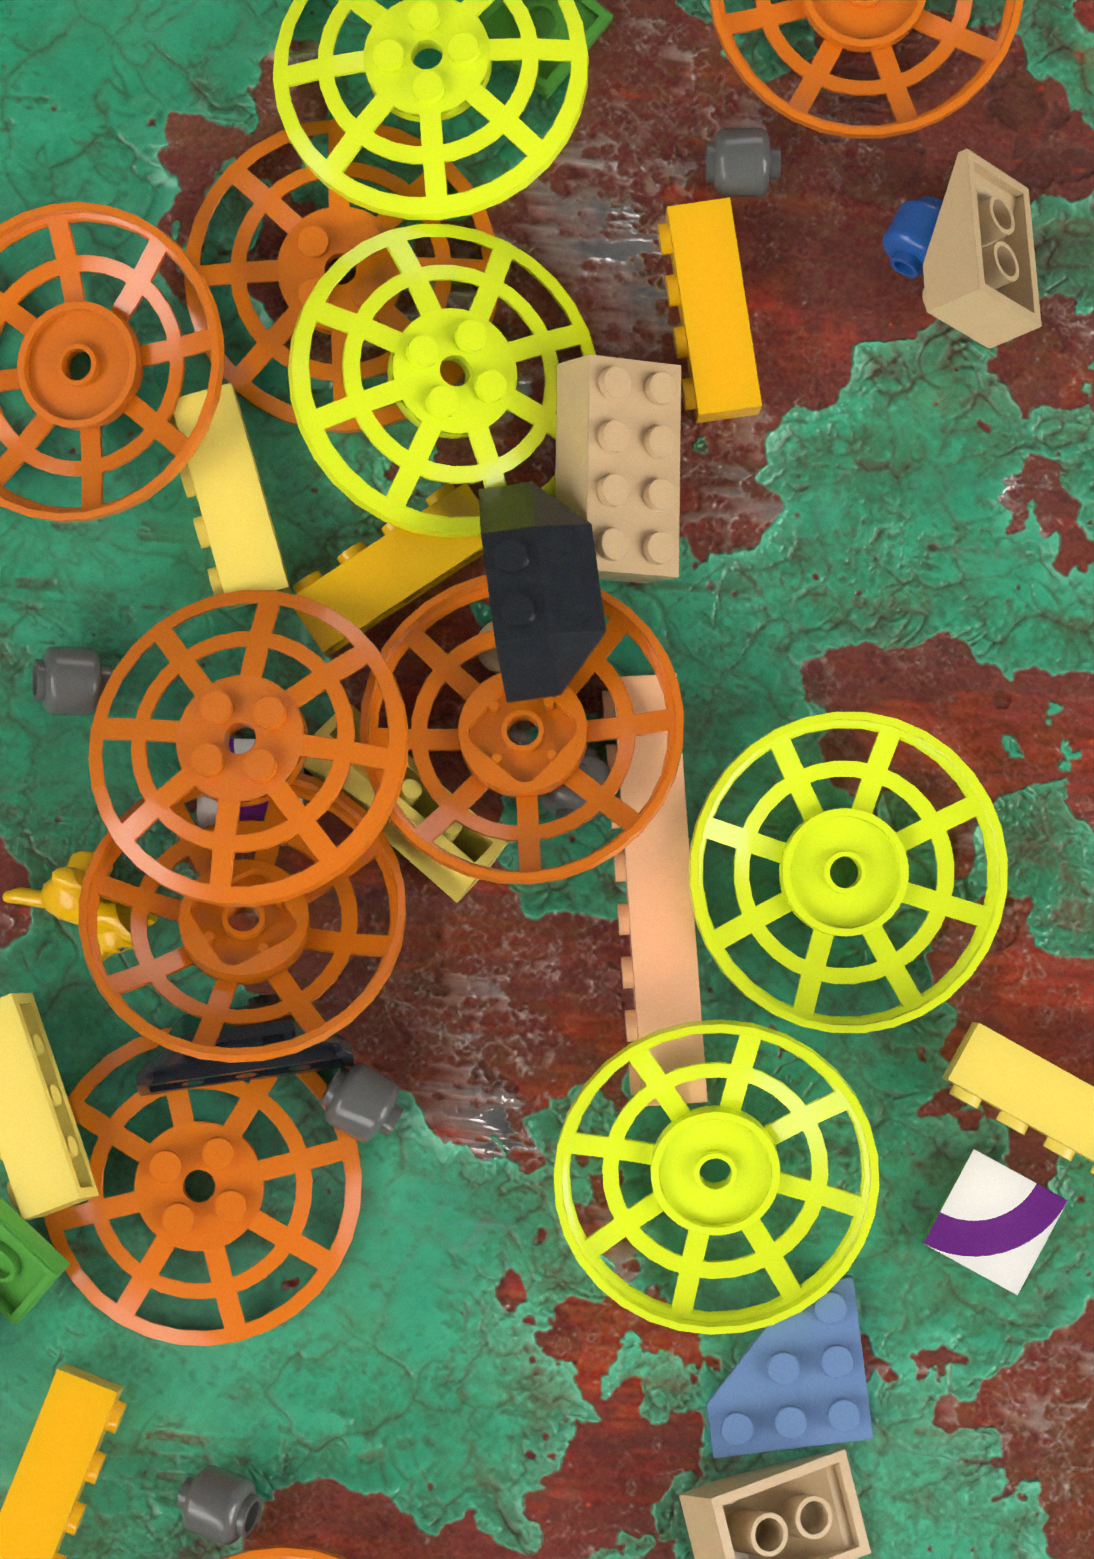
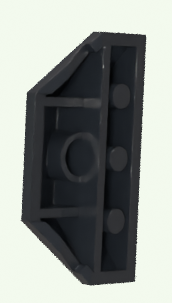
(539, 589)
(174, 1071)

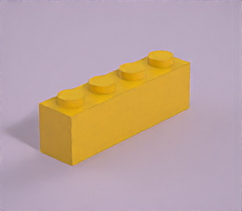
(711, 310)
(390, 571)
(58, 1464)

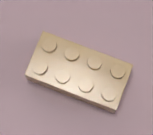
(622, 461)

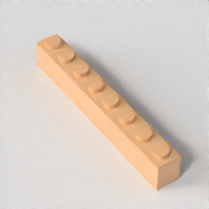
(658, 902)

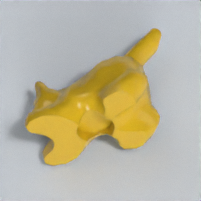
(61, 899)

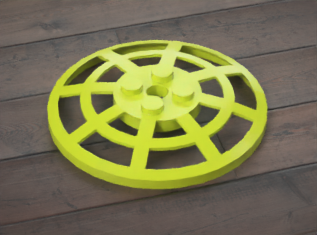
(430, 97)
(416, 377)
(880, 878)
(720, 1206)

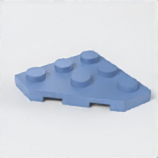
(796, 1383)

